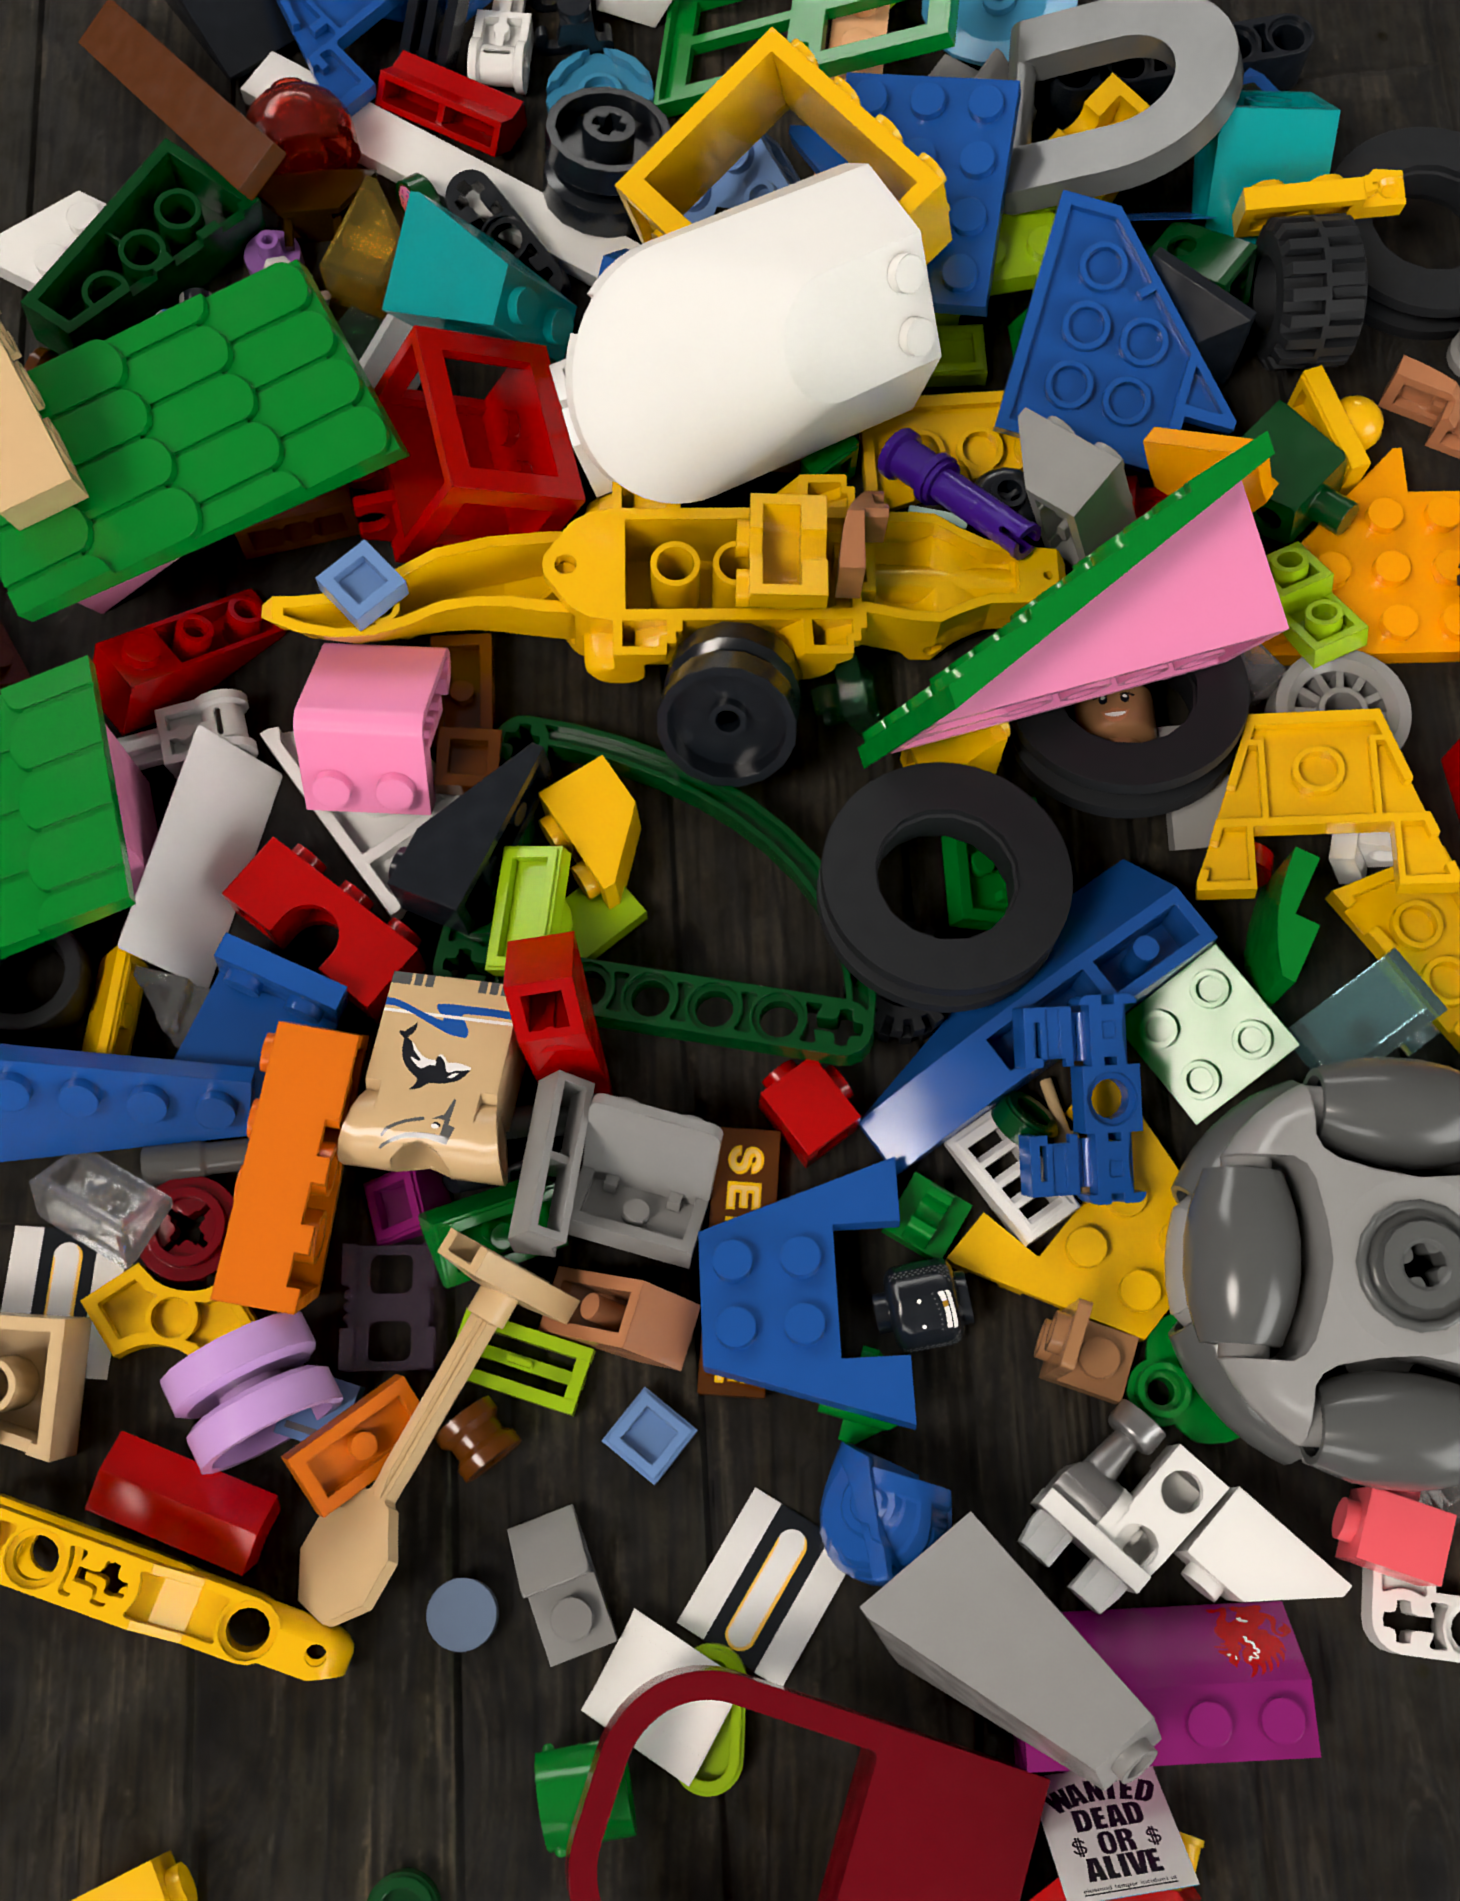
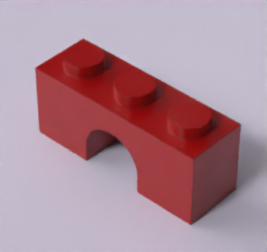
(287, 892)

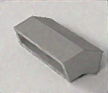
(540, 1161)

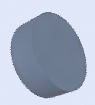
(462, 1614)

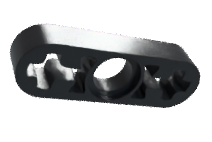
(503, 218)

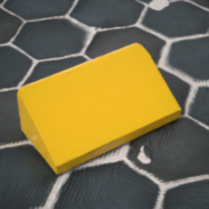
(114, 1005)

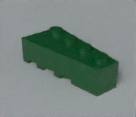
(154, 239)

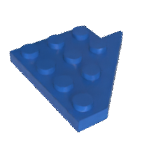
(1106, 340)

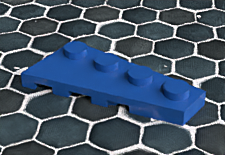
(107, 1102)

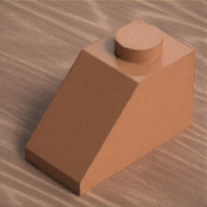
(625, 1318)

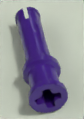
(938, 481)

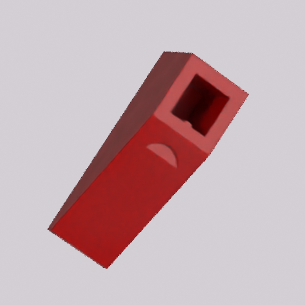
(179, 657)
(554, 1009)

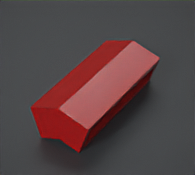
(451, 104)
(176, 1504)

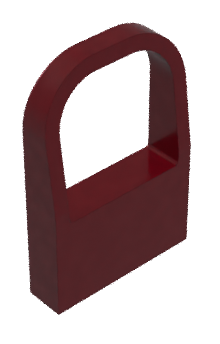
(916, 1817)

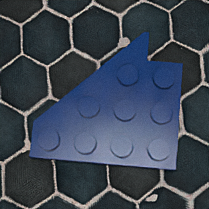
(971, 135)

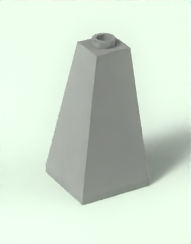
(1003, 1649)

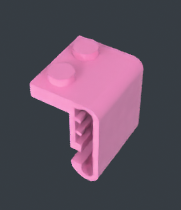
(370, 727)

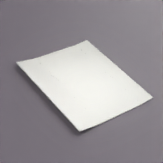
(681, 1735)

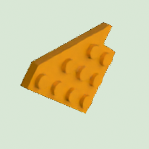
(1395, 569)

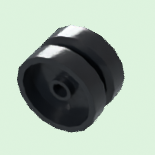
(588, 148)
(730, 704)

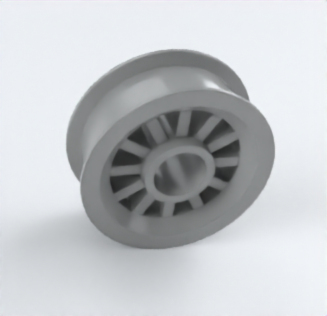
(1345, 684)

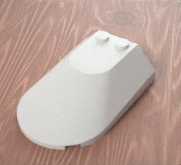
(753, 338)

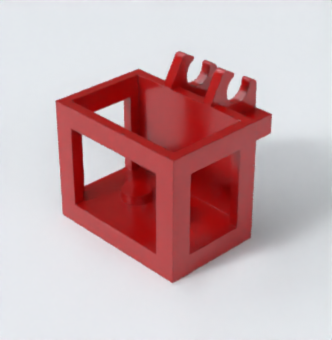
(472, 460)

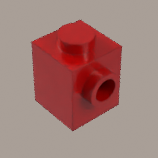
(809, 1107)

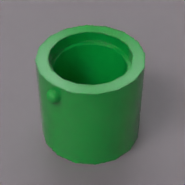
(559, 1786)

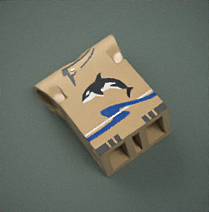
(438, 1082)

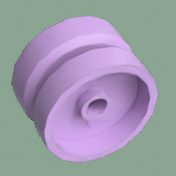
(245, 1387)

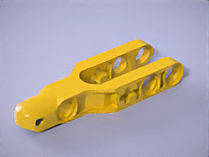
(161, 1594)

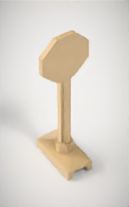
(356, 1545)

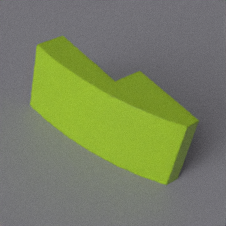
(1317, 619)

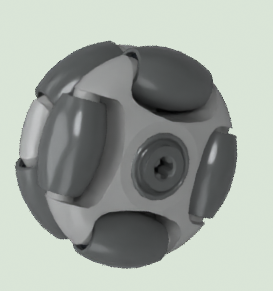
(1327, 1271)

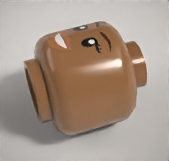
(1119, 716)

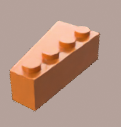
(290, 1169)

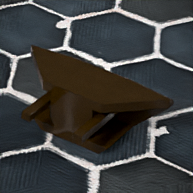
(312, 201)

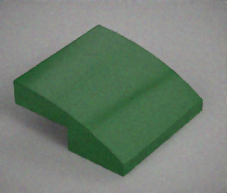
(1277, 935)

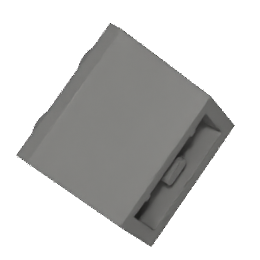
(1072, 487)

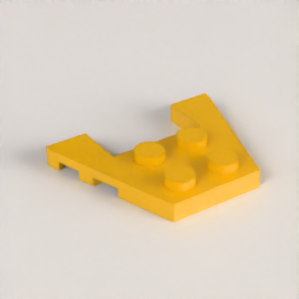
(1322, 778)
(1100, 1253)

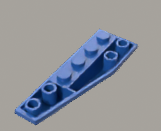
(1119, 937)

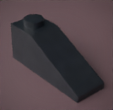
(459, 851)

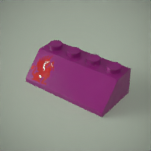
(1213, 1677)

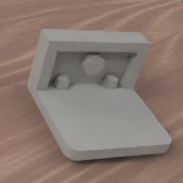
(645, 1179)

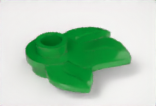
(1184, 1406)

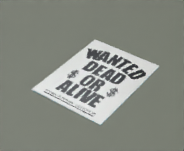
(1114, 1839)

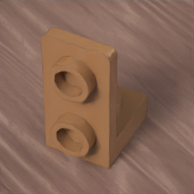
(1085, 1353)

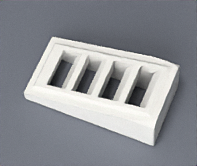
(1006, 1209)

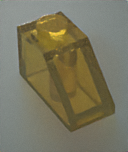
(362, 252)

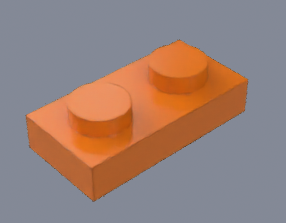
(352, 1446)

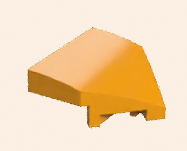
(1181, 455)

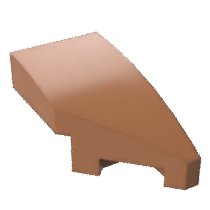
(1429, 399)
(864, 522)

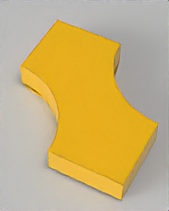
(143, 1313)

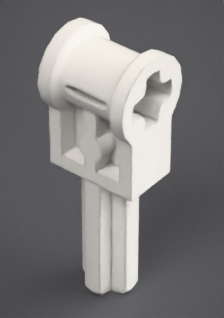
(502, 46)
(177, 725)

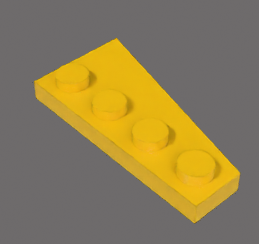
(947, 424)
(1418, 926)

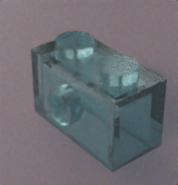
(1370, 1016)

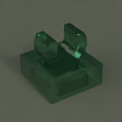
(850, 699)

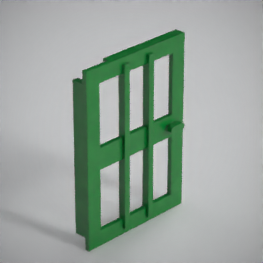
(804, 22)

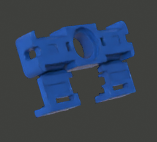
(1098, 1040)

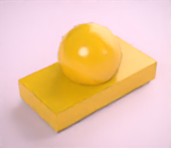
(1350, 423)

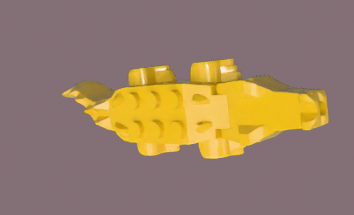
(649, 574)

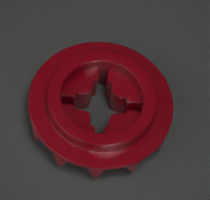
(190, 1260)

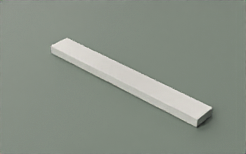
(404, 149)

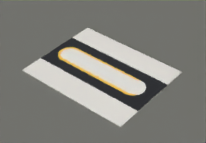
(51, 1276)
(765, 1588)

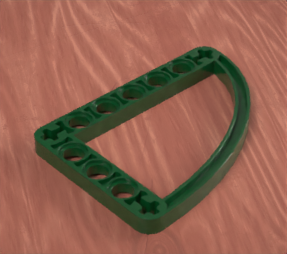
(686, 991)

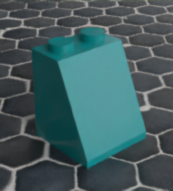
(1265, 138)
(469, 283)

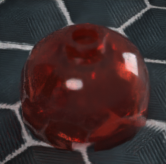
(307, 125)

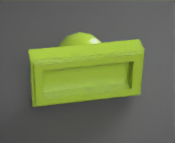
(529, 899)

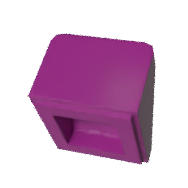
(399, 1198)

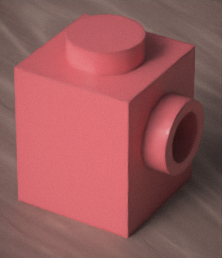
(1394, 1535)

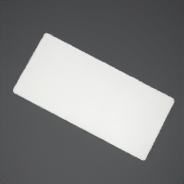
(199, 850)

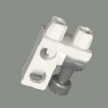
(1117, 1529)

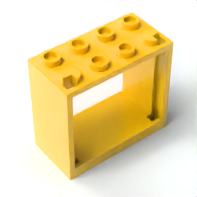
(743, 107)

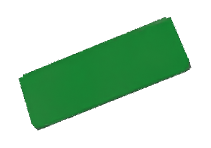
(483, 1218)

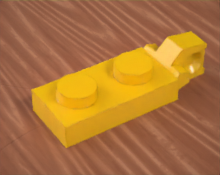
(1370, 196)

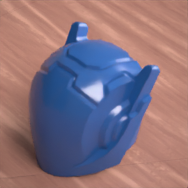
(878, 1515)

